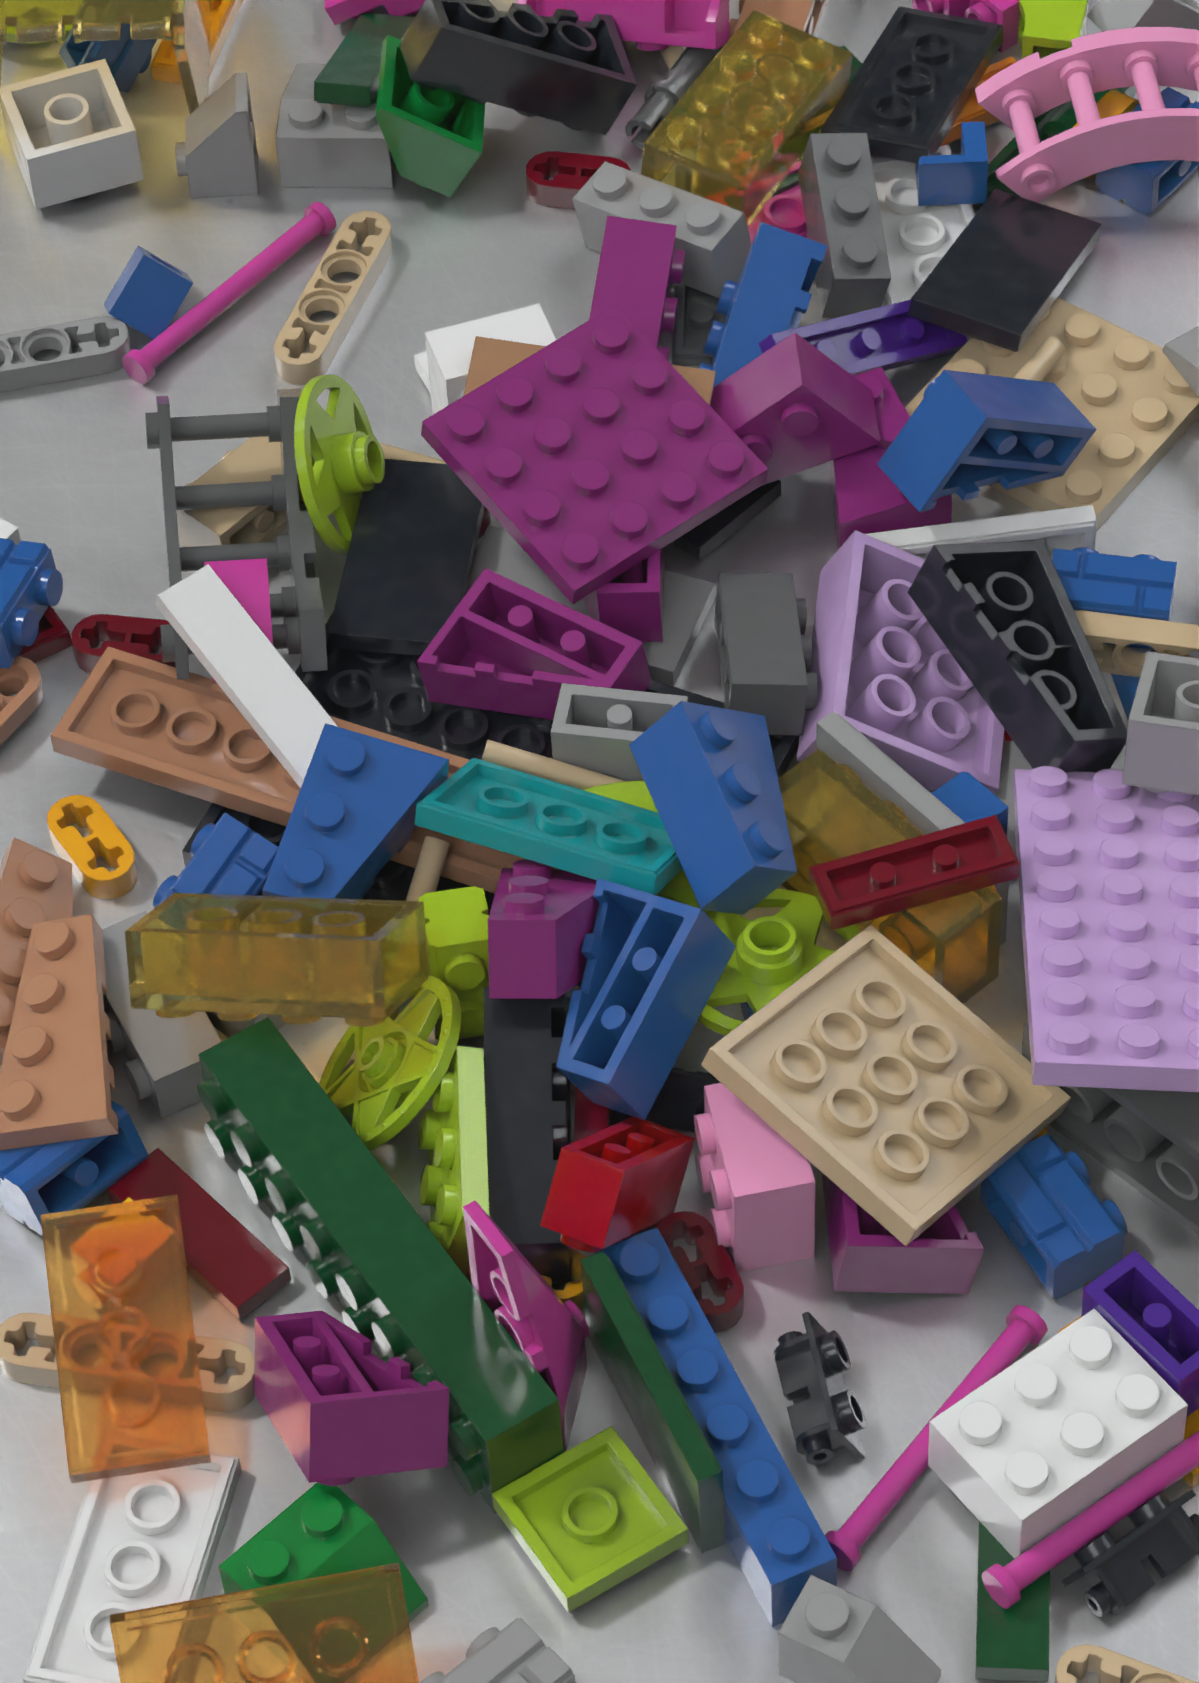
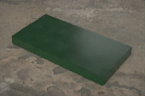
(654, 1402)

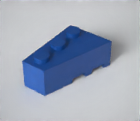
(764, 300)
(983, 433)
(718, 802)
(351, 815)
(639, 995)

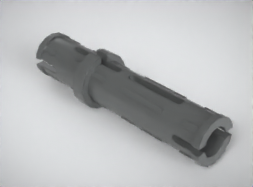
(665, 94)

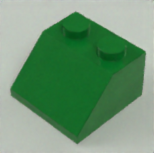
(428, 131)
(313, 1539)

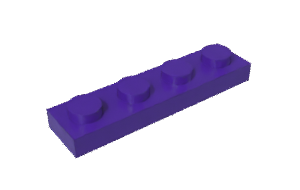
(875, 339)

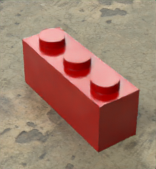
(616, 1183)

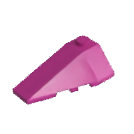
(530, 1311)

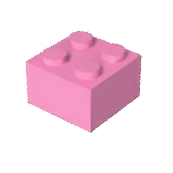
(756, 1183)

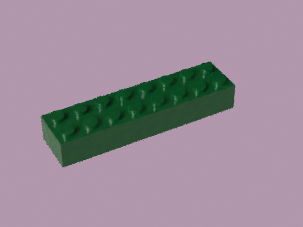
(376, 1255)

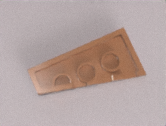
(32, 890)
(56, 1047)

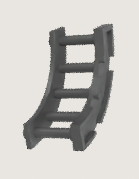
(295, 553)

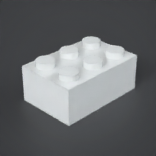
(1055, 1432)

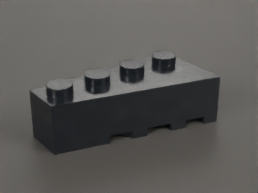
(522, 60)
(1022, 650)
(526, 1123)

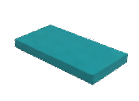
(552, 825)

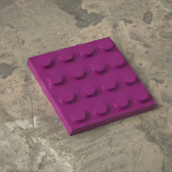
(594, 453)

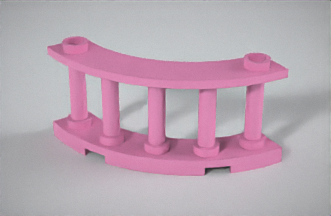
(1096, 64)

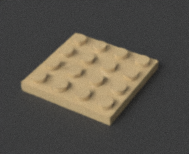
(1117, 384)
(885, 1083)

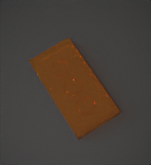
(125, 1339)
(290, 1632)

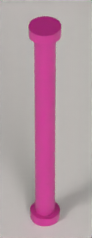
(141, 364)
(1022, 1329)
(1007, 1581)

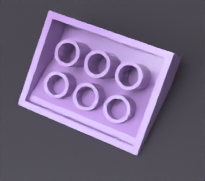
(893, 673)

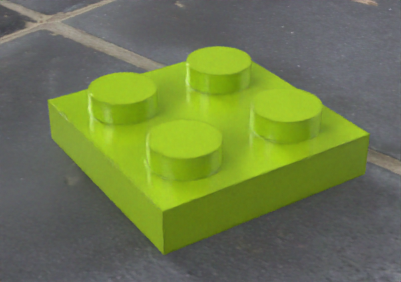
(590, 1518)

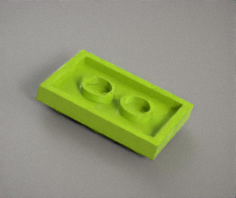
(456, 1152)

